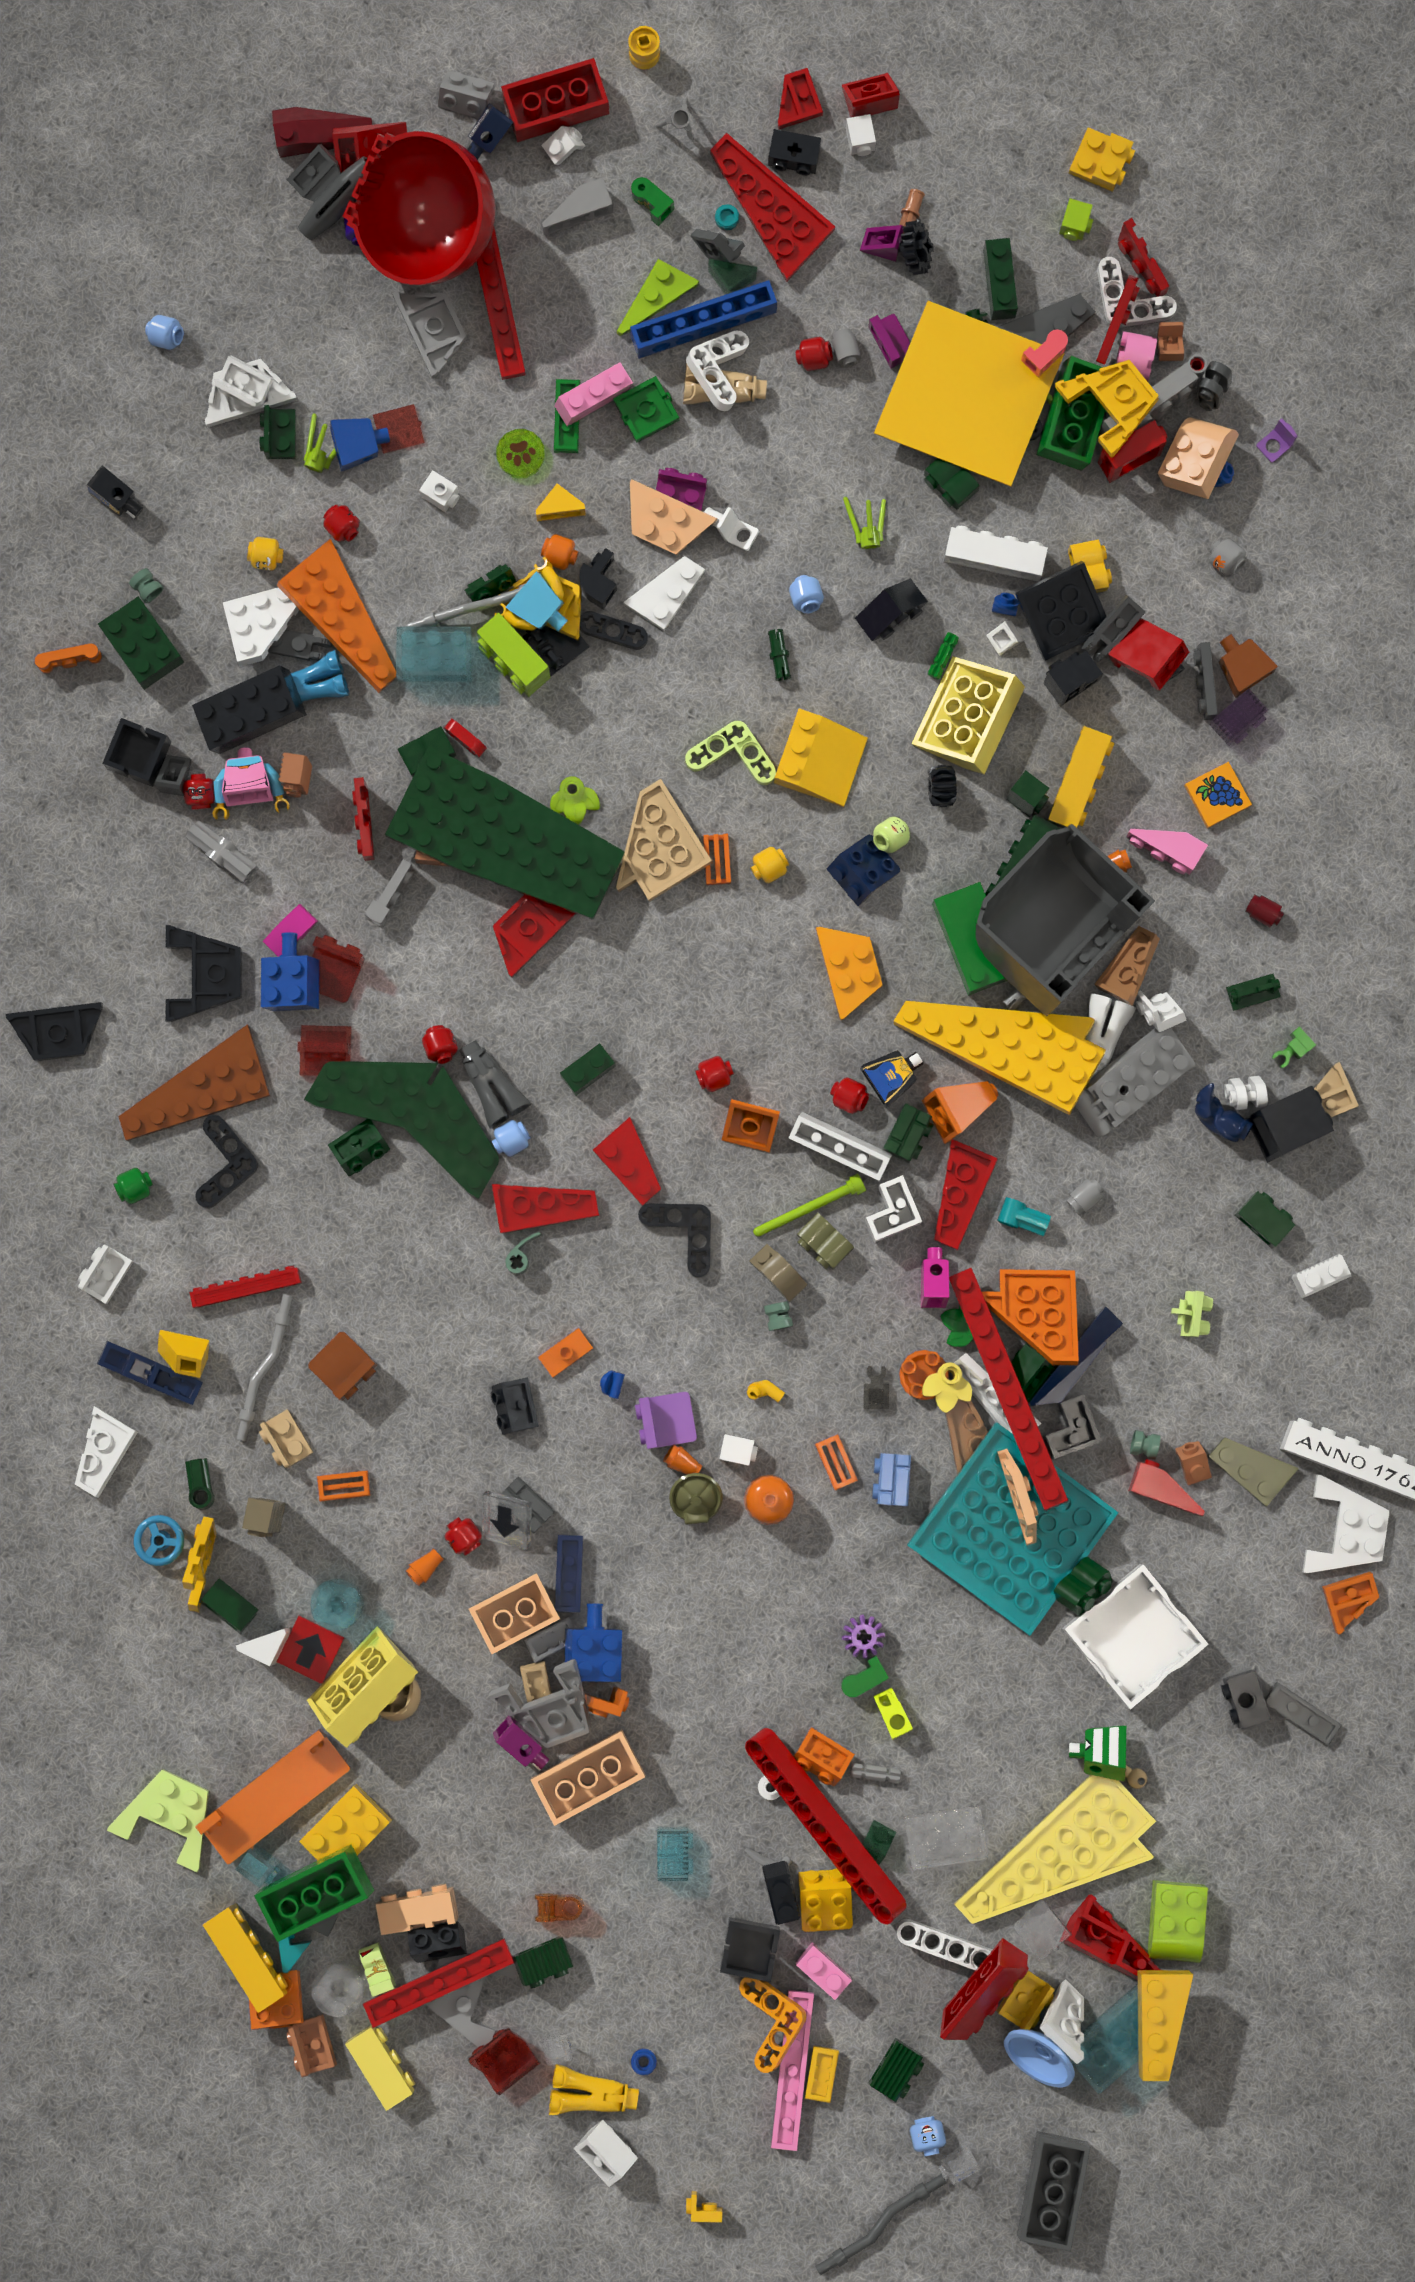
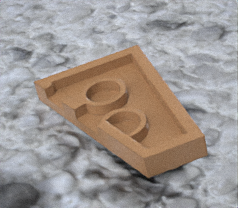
(1129, 966)
(965, 1431)

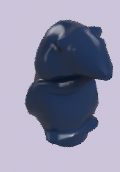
(1226, 1123)

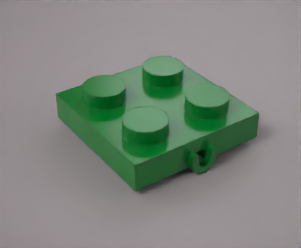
(646, 409)

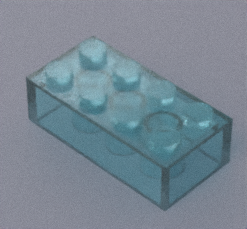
(1111, 2043)

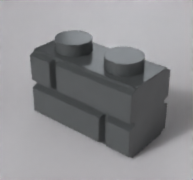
(540, 1509)

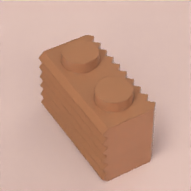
(295, 774)

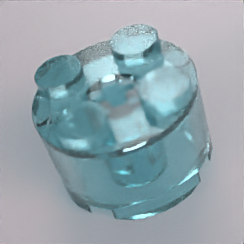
(325, 1613)

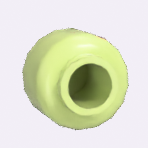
(891, 835)

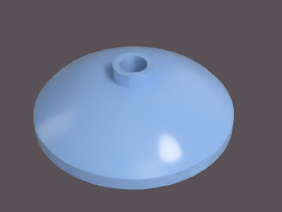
(1039, 2057)

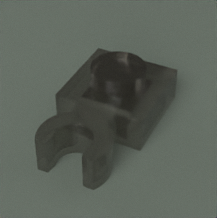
(876, 1394)

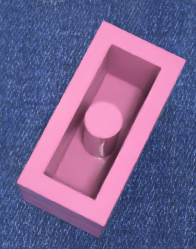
(823, 1971)

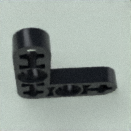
(234, 1159)
(686, 1221)

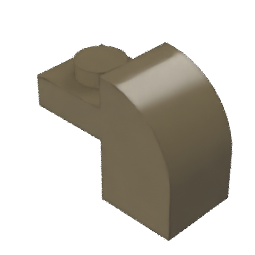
(778, 1272)

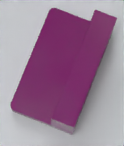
(890, 338)

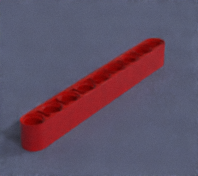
(826, 1826)

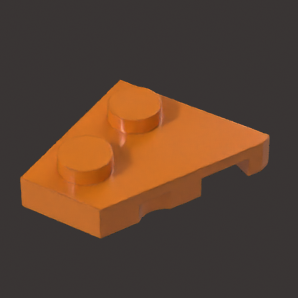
(1350, 1598)

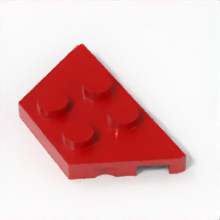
(527, 930)

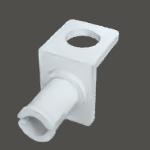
(730, 526)

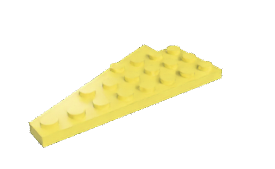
(1076, 1843)

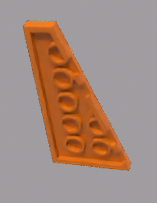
(330, 601)

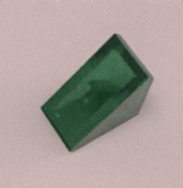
(731, 275)

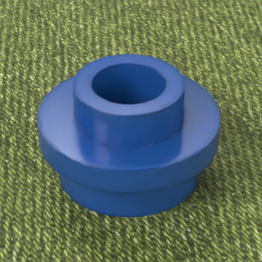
(643, 2070)

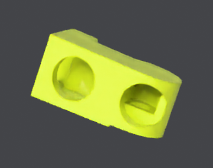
(892, 1713)

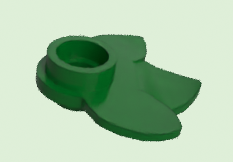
(955, 1321)

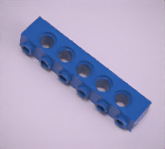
(703, 319)

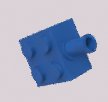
(290, 979)
(595, 1648)

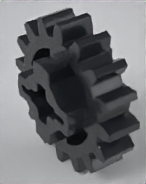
(916, 247)

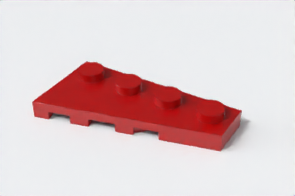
(541, 1206)

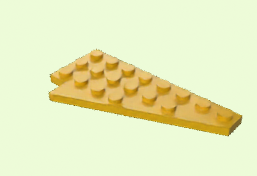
(1019, 1047)

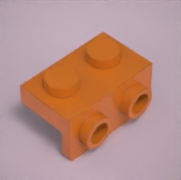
(616, 1705)

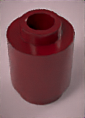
(1264, 910)

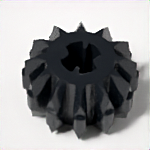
(942, 786)

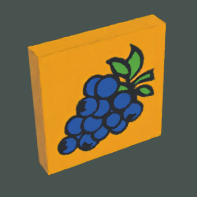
(1217, 795)

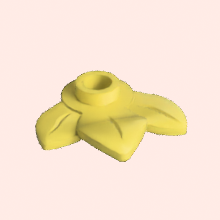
(947, 1391)

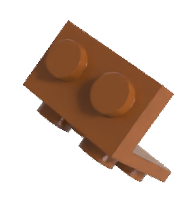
(342, 1366)

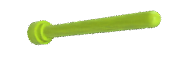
(852, 1186)

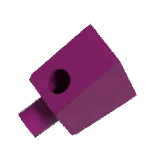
(513, 1736)

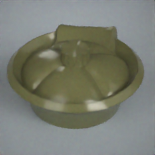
(695, 1498)

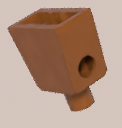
(1244, 664)

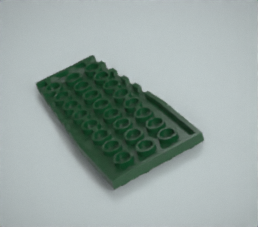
(502, 836)

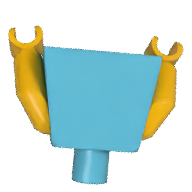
(537, 601)

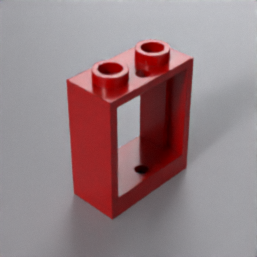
(1138, 450)

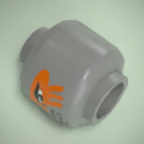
(1227, 557)

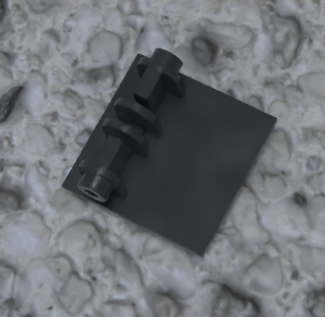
(555, 647)

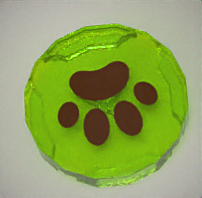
(520, 453)

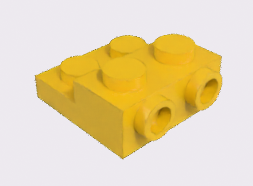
(1102, 159)

